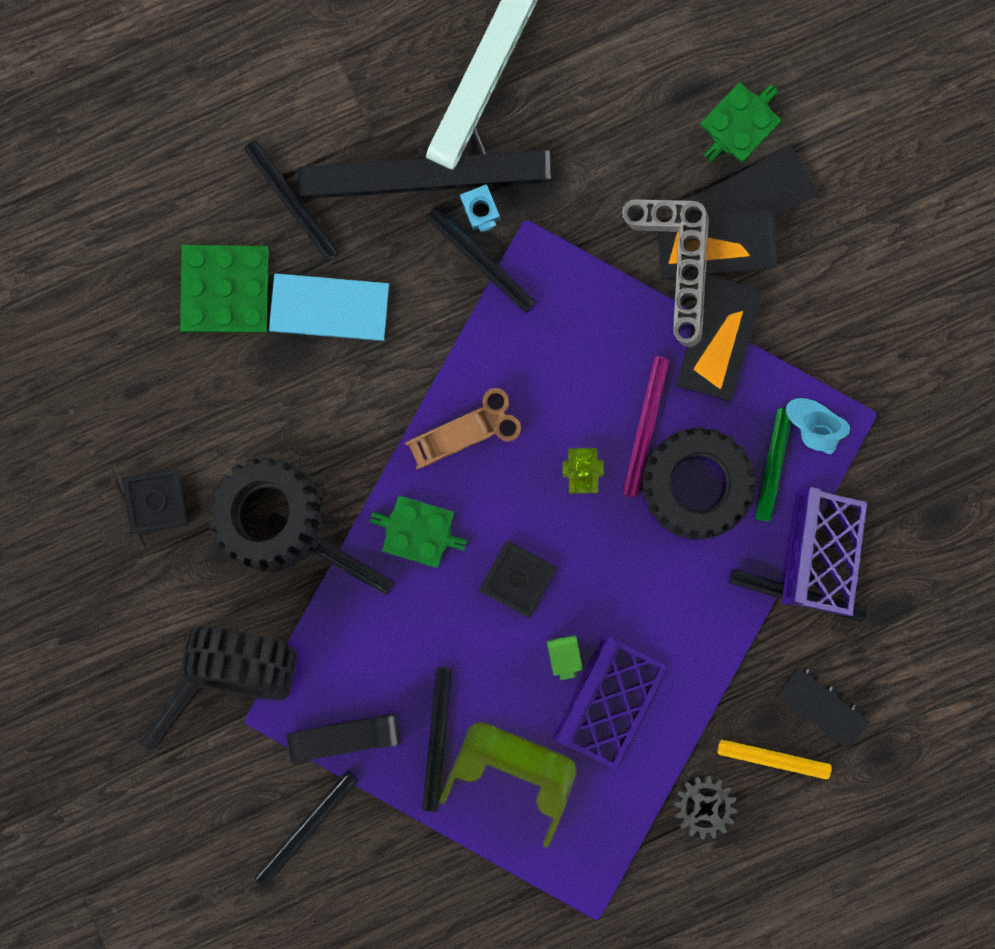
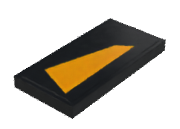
(734, 245)
(717, 359)

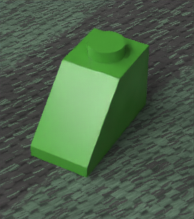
(564, 657)

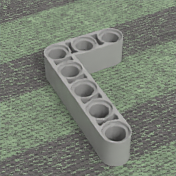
(685, 259)

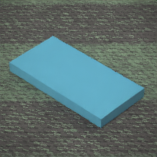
(329, 307)

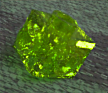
(582, 470)

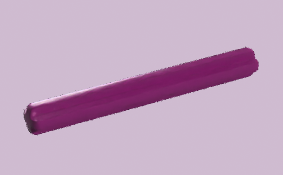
(646, 426)

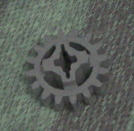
(694, 816)

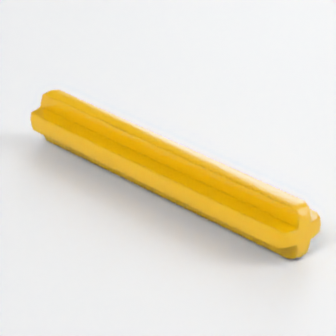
(774, 759)

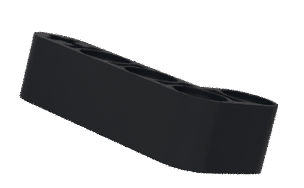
(345, 738)

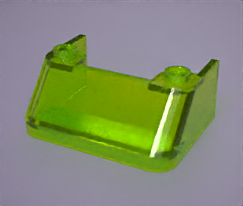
(520, 758)

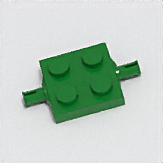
(740, 123)
(418, 531)

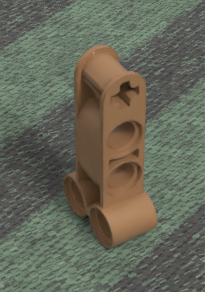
(463, 432)

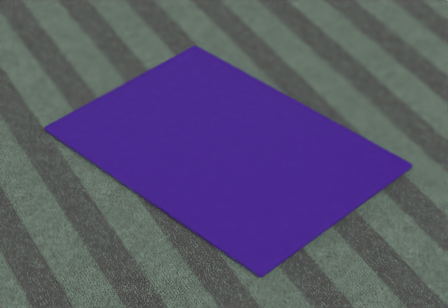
(572, 381)

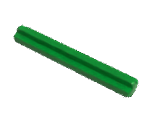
(773, 466)

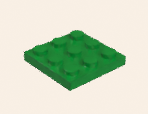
(224, 289)

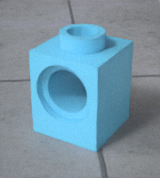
(480, 196)

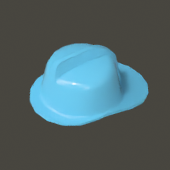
(818, 425)

